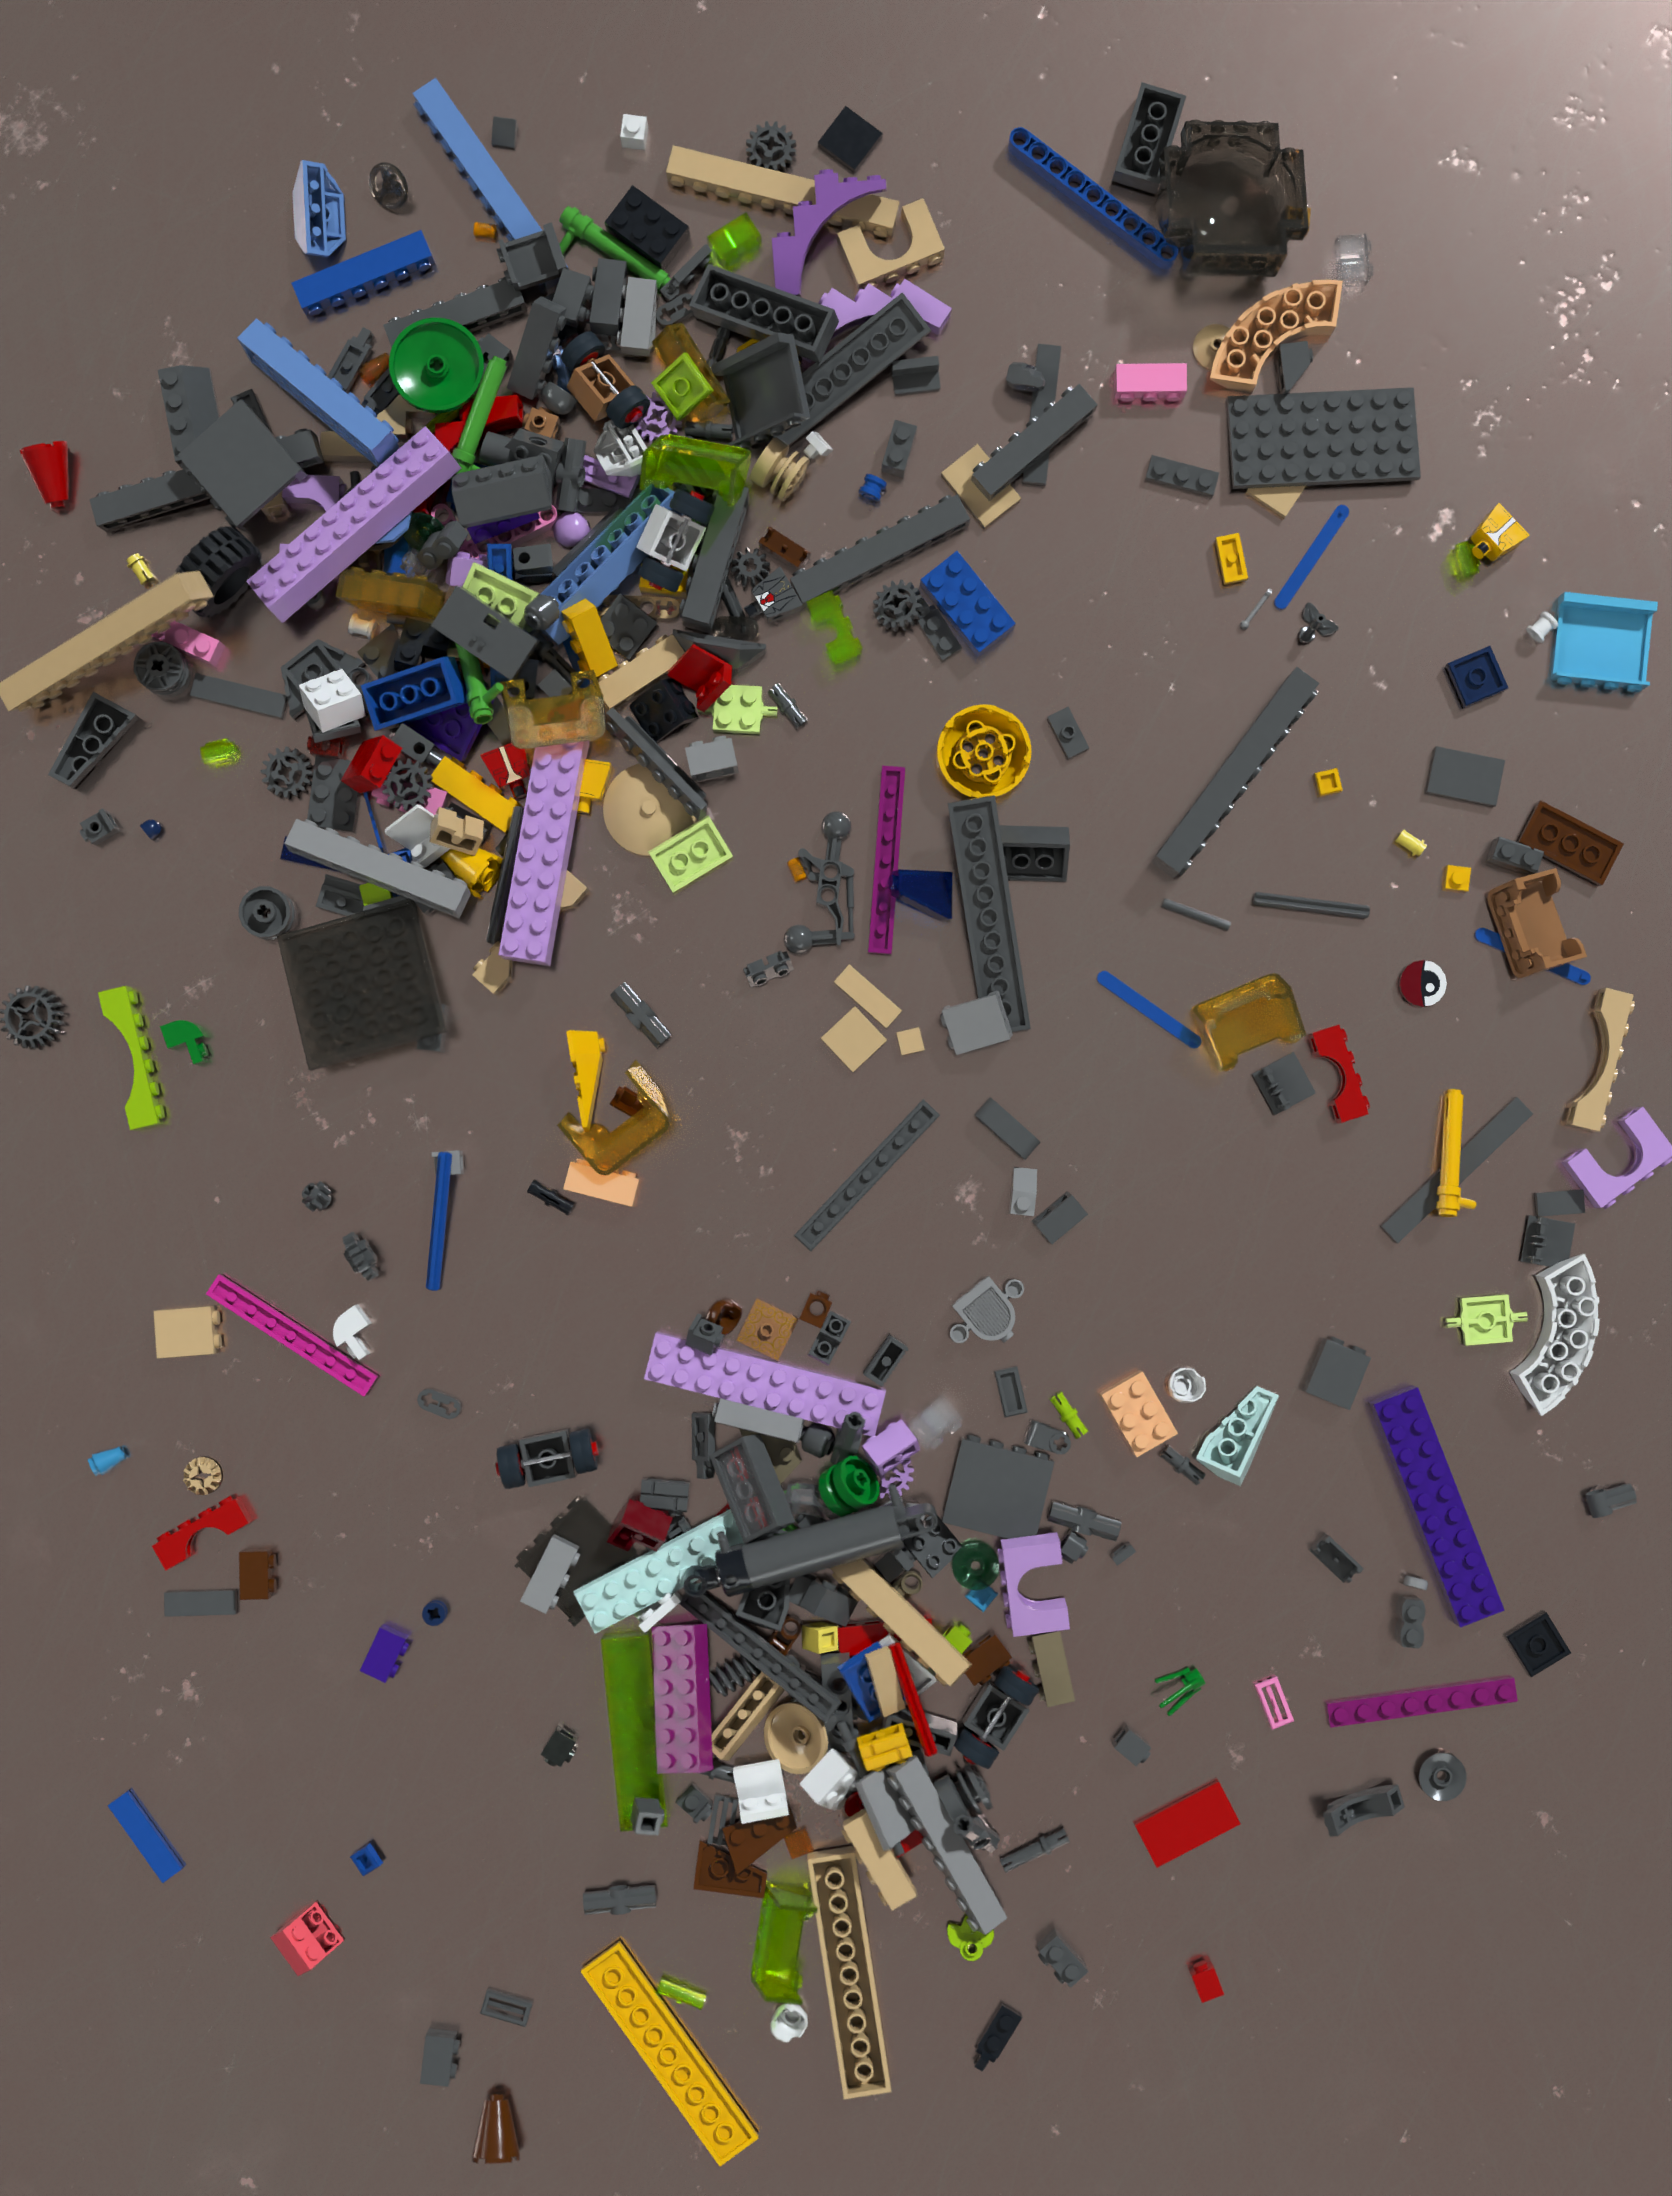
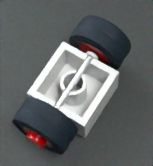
(673, 538)

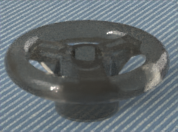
(392, 183)

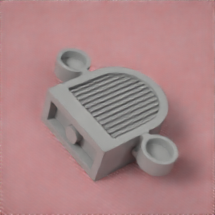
(987, 1311)

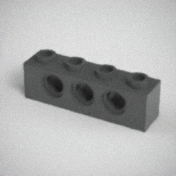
(846, 1711)

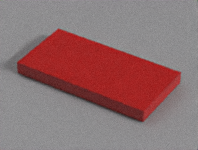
(1187, 1823)

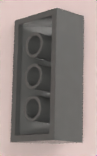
(188, 403)
(502, 491)
(1036, 852)

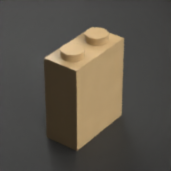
(187, 1331)

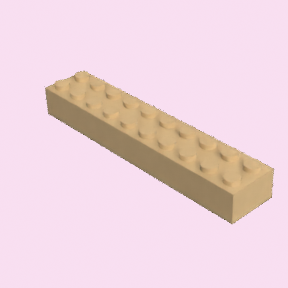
(105, 641)
(849, 1972)

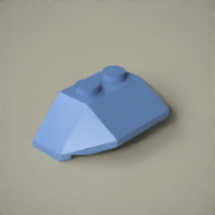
(317, 210)

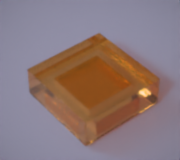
(799, 1843)

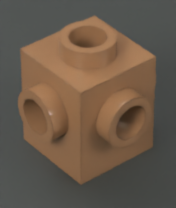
(542, 422)

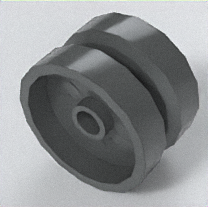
(257, 903)

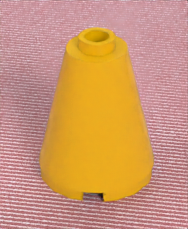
(477, 871)

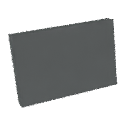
(1465, 776)

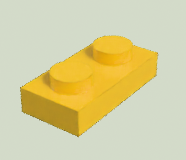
(1231, 558)

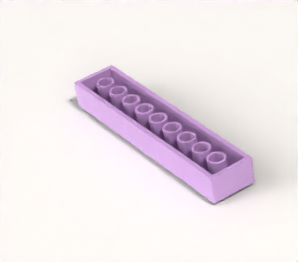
(353, 524)
(543, 853)
(763, 1383)

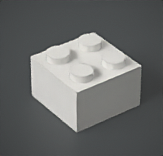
(332, 700)
(832, 1780)

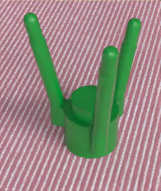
(1192, 1682)

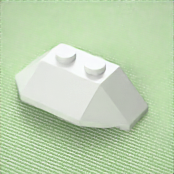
(620, 450)

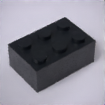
(647, 228)

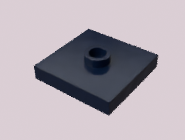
(1477, 676)

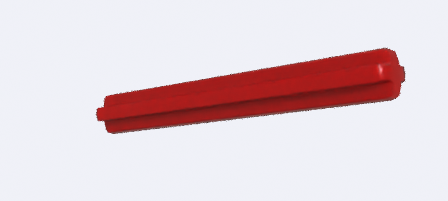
(912, 1700)

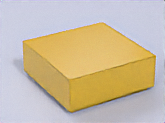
(1328, 782)

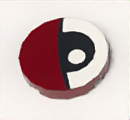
(1422, 983)

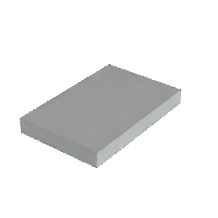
(884, 1809)

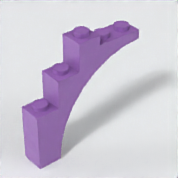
(831, 196)

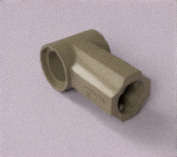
(905, 1590)

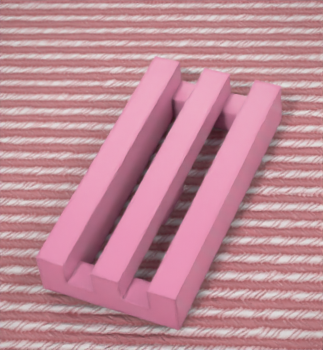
(1266, 1683)

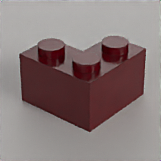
(639, 1525)

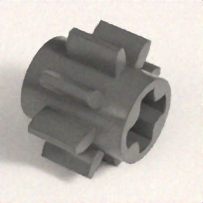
(316, 1196)

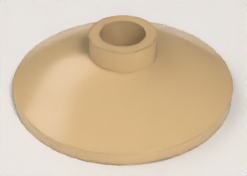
(1203, 344)

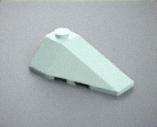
(1234, 1443)

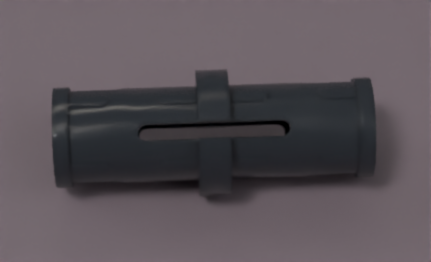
(551, 1197)

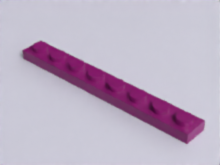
(886, 859)
(1421, 1701)

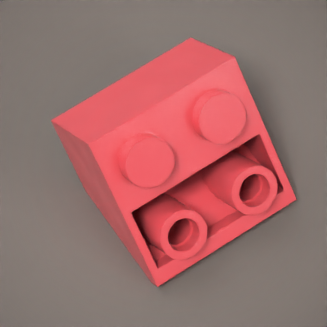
(307, 1939)

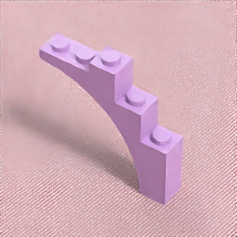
(872, 300)

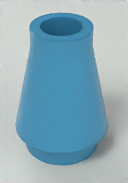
(104, 1461)

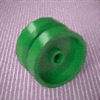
(848, 1486)

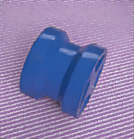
(872, 487)

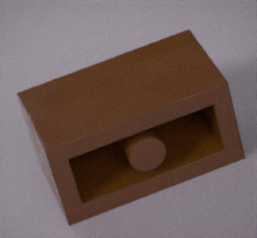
(256, 1574)
(986, 1658)

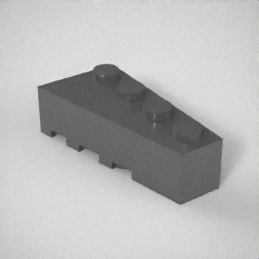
(93, 735)

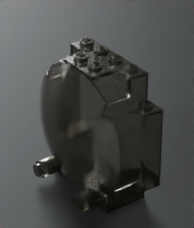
(1231, 199)

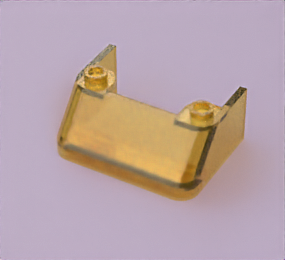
(610, 1150)

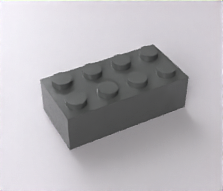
(1149, 131)

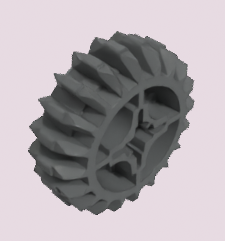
(36, 1009)

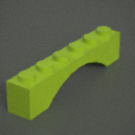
(142, 1106)

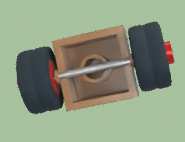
(601, 383)

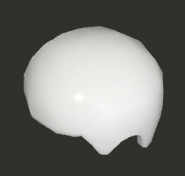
(1186, 1385)
(788, 2022)

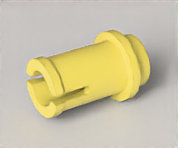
(139, 568)
(1411, 843)

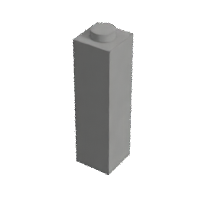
(758, 1420)

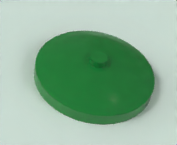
(436, 365)

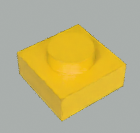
(1457, 878)

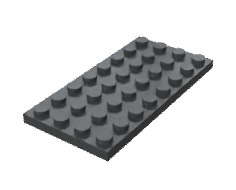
(1323, 438)

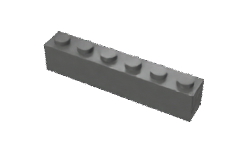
(470, 310)
(1034, 441)

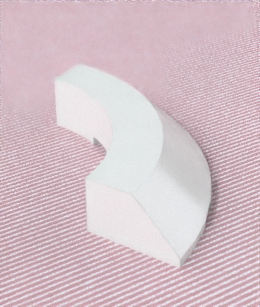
(1565, 1337)

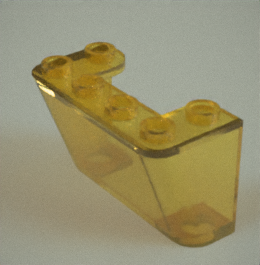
(555, 718)

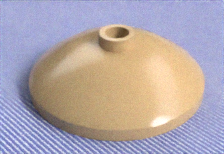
(786, 1741)

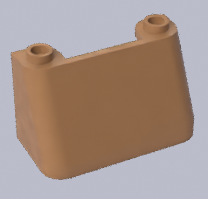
(1531, 924)

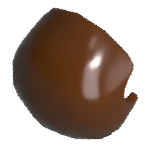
(724, 1314)

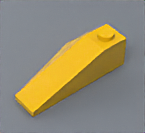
(587, 1059)

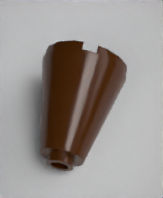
(496, 2133)

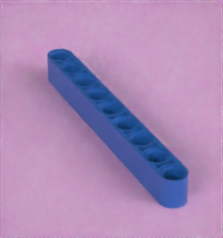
(1087, 188)

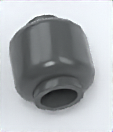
(542, 612)
(817, 1440)

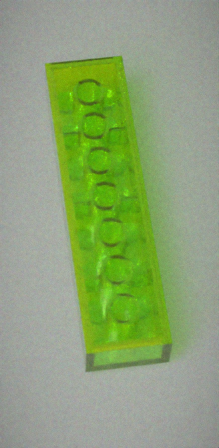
(632, 1722)

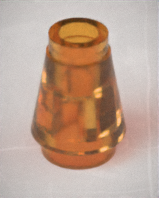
(374, 369)

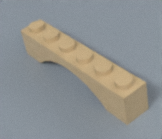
(495, 970)
(1612, 1014)

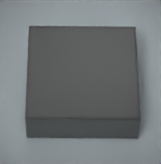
(1122, 1553)

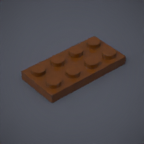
(1571, 843)

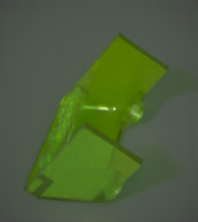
(696, 464)
(778, 1945)

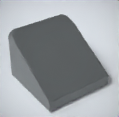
(504, 132)

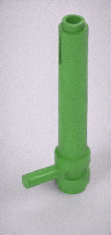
(585, 228)
(479, 414)
(477, 695)

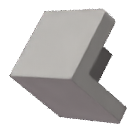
(457, 1162)

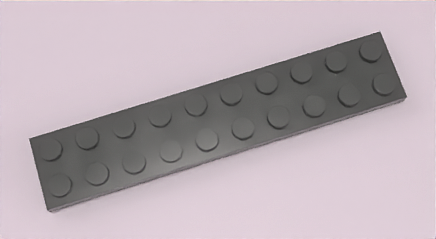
(988, 905)

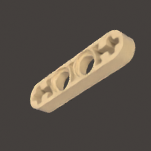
(639, 600)

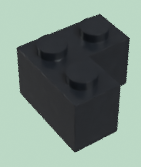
(418, 640)

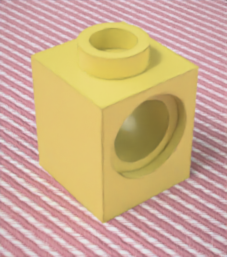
(820, 1637)

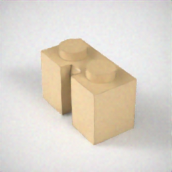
(456, 833)

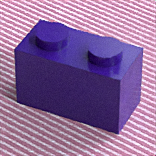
(384, 1653)

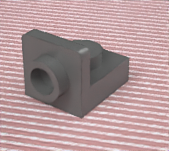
(695, 1803)

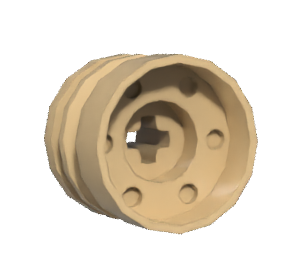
(782, 471)

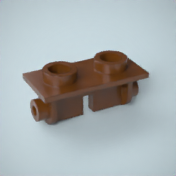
(626, 1101)

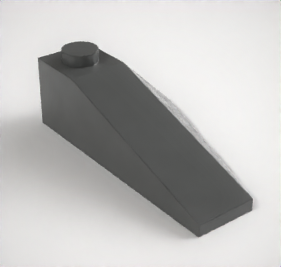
(767, 1604)

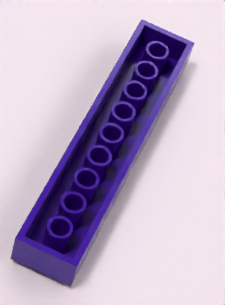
(1436, 1506)

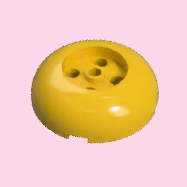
(972, 726)

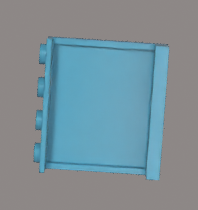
(1602, 641)

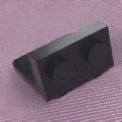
(663, 709)

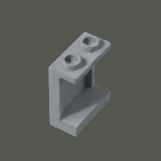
(976, 1023)

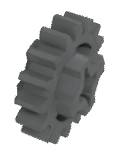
(762, 145)
(907, 608)
(296, 770)
(404, 793)
(360, 1256)

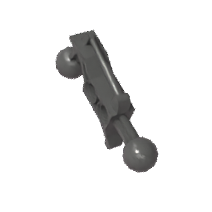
(800, 938)

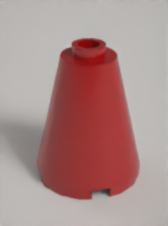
(49, 470)

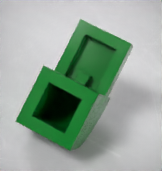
(186, 1033)

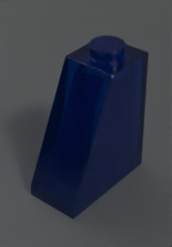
(924, 891)

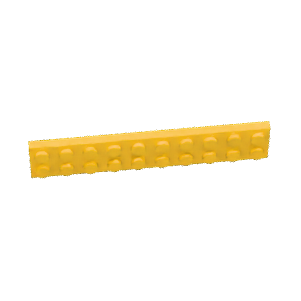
(669, 2053)

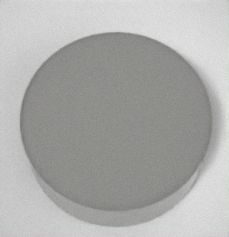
(1415, 1583)

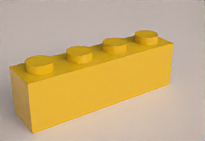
(473, 793)

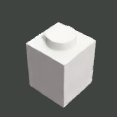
(634, 132)

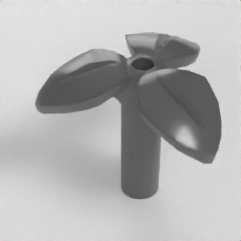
(1317, 622)

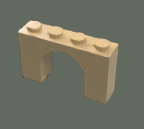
(870, 269)

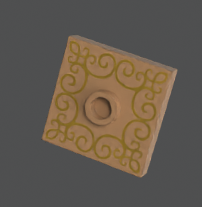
(767, 1329)

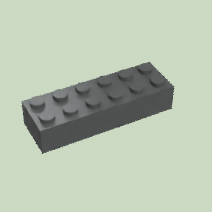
(763, 311)
(713, 563)

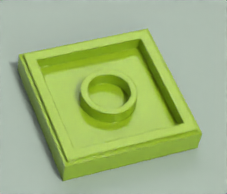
(682, 386)

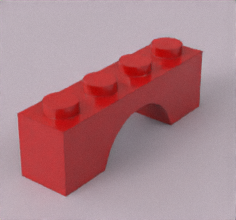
(1349, 1101)
(177, 1547)

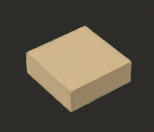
(910, 1041)

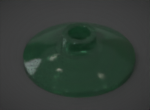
(420, 529)
(984, 1575)

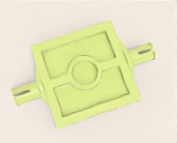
(740, 710)
(1486, 1319)

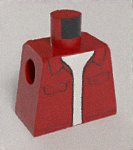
(509, 768)

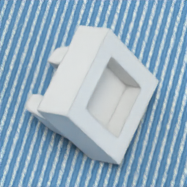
(816, 446)

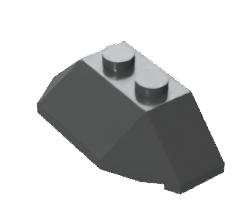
(735, 652)

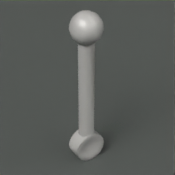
(1245, 623)

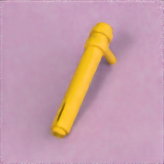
(1449, 1189)

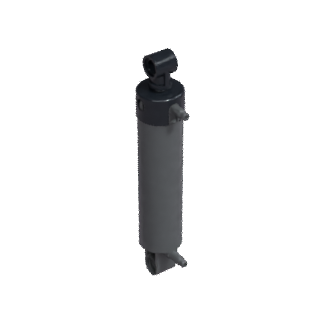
(811, 1548)

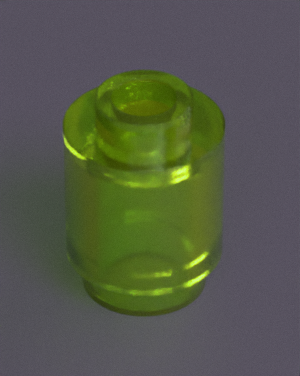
(1464, 559)
(218, 752)

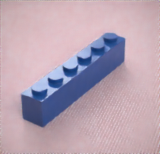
(363, 273)

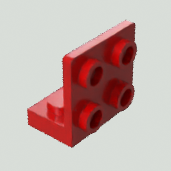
(703, 674)

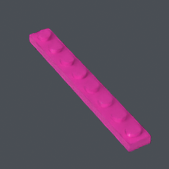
(292, 1335)

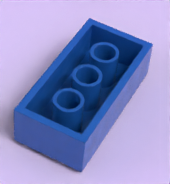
(967, 604)
(414, 693)

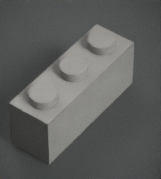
(637, 316)
(551, 1574)

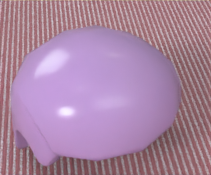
(570, 529)

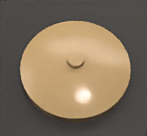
(642, 811)

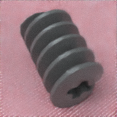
(733, 1675)

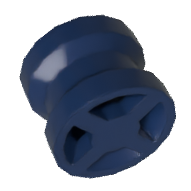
(437, 1608)

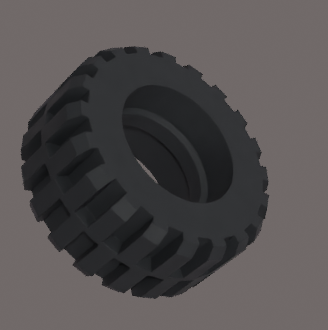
(225, 563)

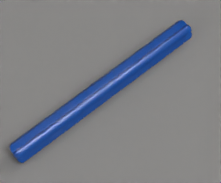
(439, 1221)

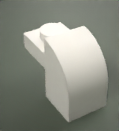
(348, 1327)

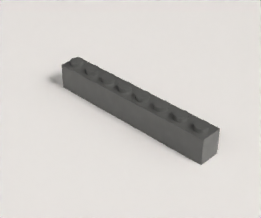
(881, 550)

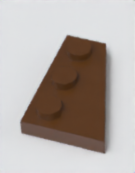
(753, 1839)
(717, 1874)

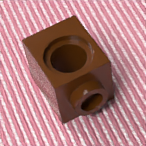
(808, 1316)

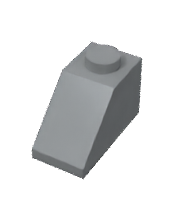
(1023, 1191)

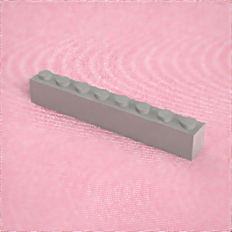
(378, 868)
(947, 1847)

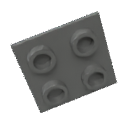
(1284, 1083)
(1547, 1241)
(933, 1548)

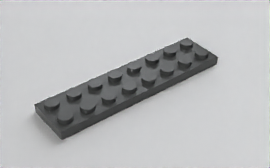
(858, 360)

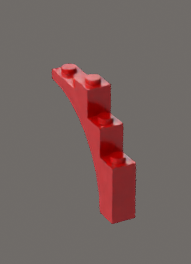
(504, 415)

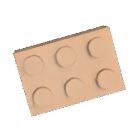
(1138, 1413)

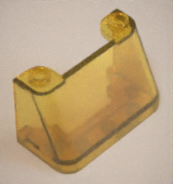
(1248, 1019)

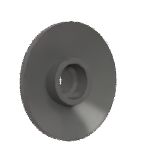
(1450, 1785)

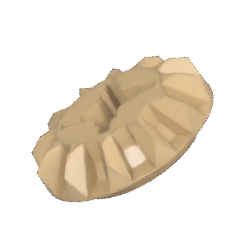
(207, 1466)

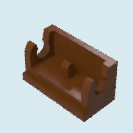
(783, 549)

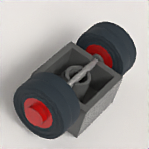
(547, 1458)
(995, 1716)

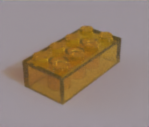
(390, 593)

